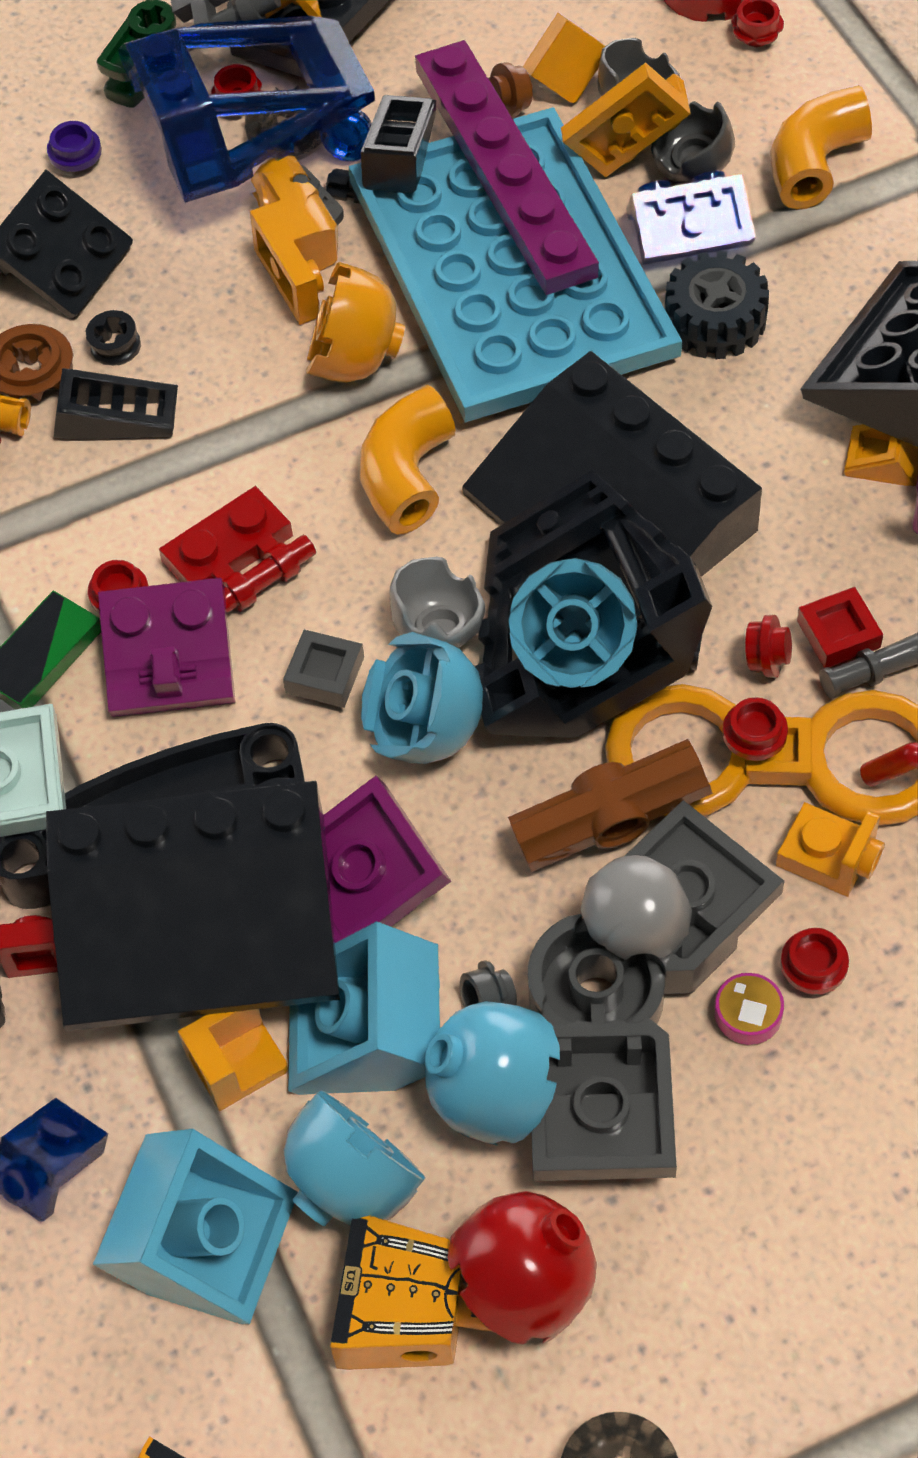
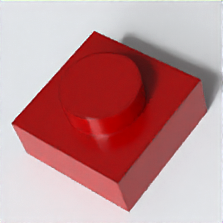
(839, 627)
(28, 947)

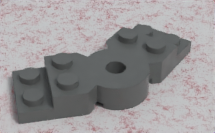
(615, 1063)

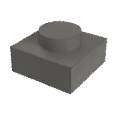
(323, 668)

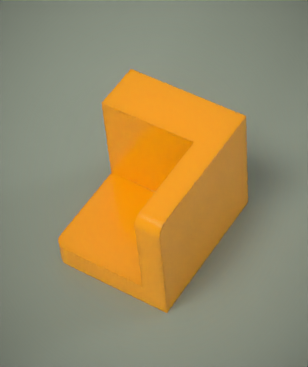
(565, 58)
(232, 1054)

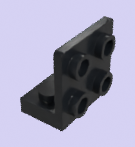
(60, 244)

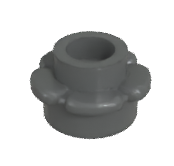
(487, 985)

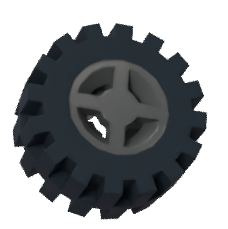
(711, 283)

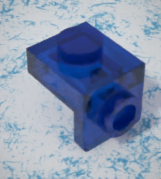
(45, 1155)

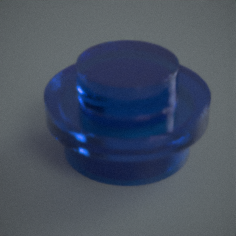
(347, 137)

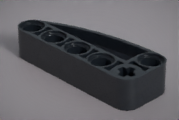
(197, 767)

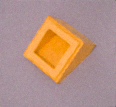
(881, 457)

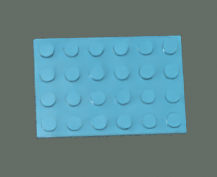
(480, 300)

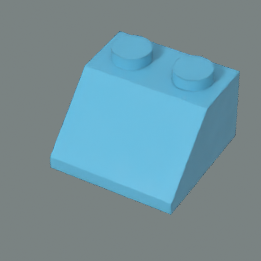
(379, 1025)
(196, 1226)

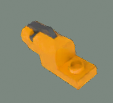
(294, 232)

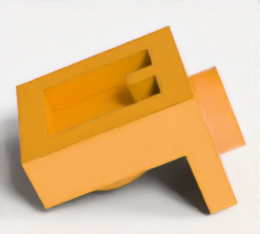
(831, 848)

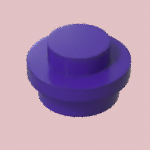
(73, 146)

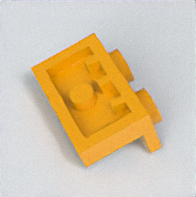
(627, 119)

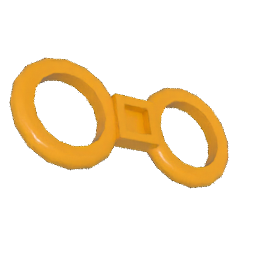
(799, 761)

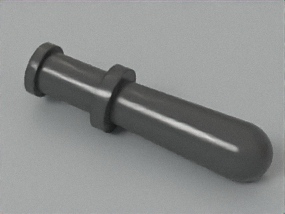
(870, 666)

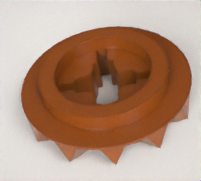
(33, 344)

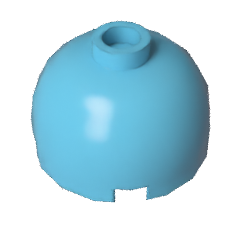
(572, 623)
(422, 700)
(491, 1071)
(345, 1165)

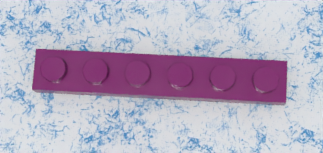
(507, 168)

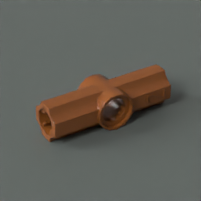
(610, 805)

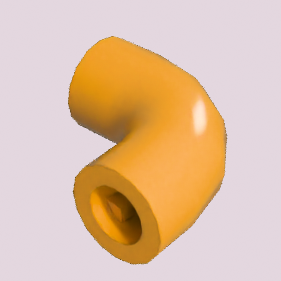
(807, 138)
(392, 457)

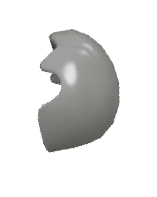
(435, 602)
(636, 907)

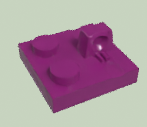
(166, 647)
(376, 861)

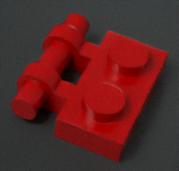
(233, 540)

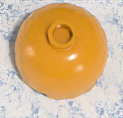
(354, 327)

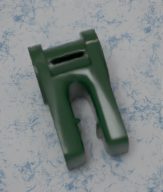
(143, 20)

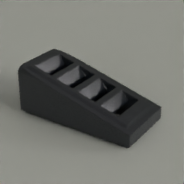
(396, 149)
(84, 388)

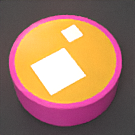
(749, 1008)

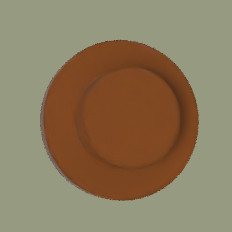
(512, 86)

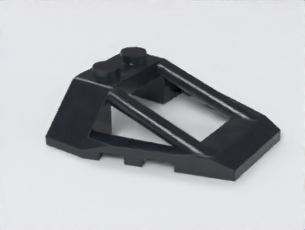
(671, 605)

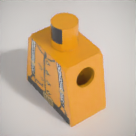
(398, 1299)

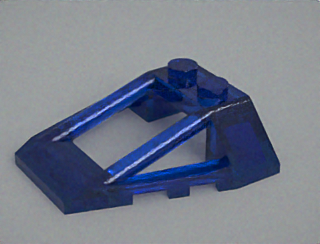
(188, 114)

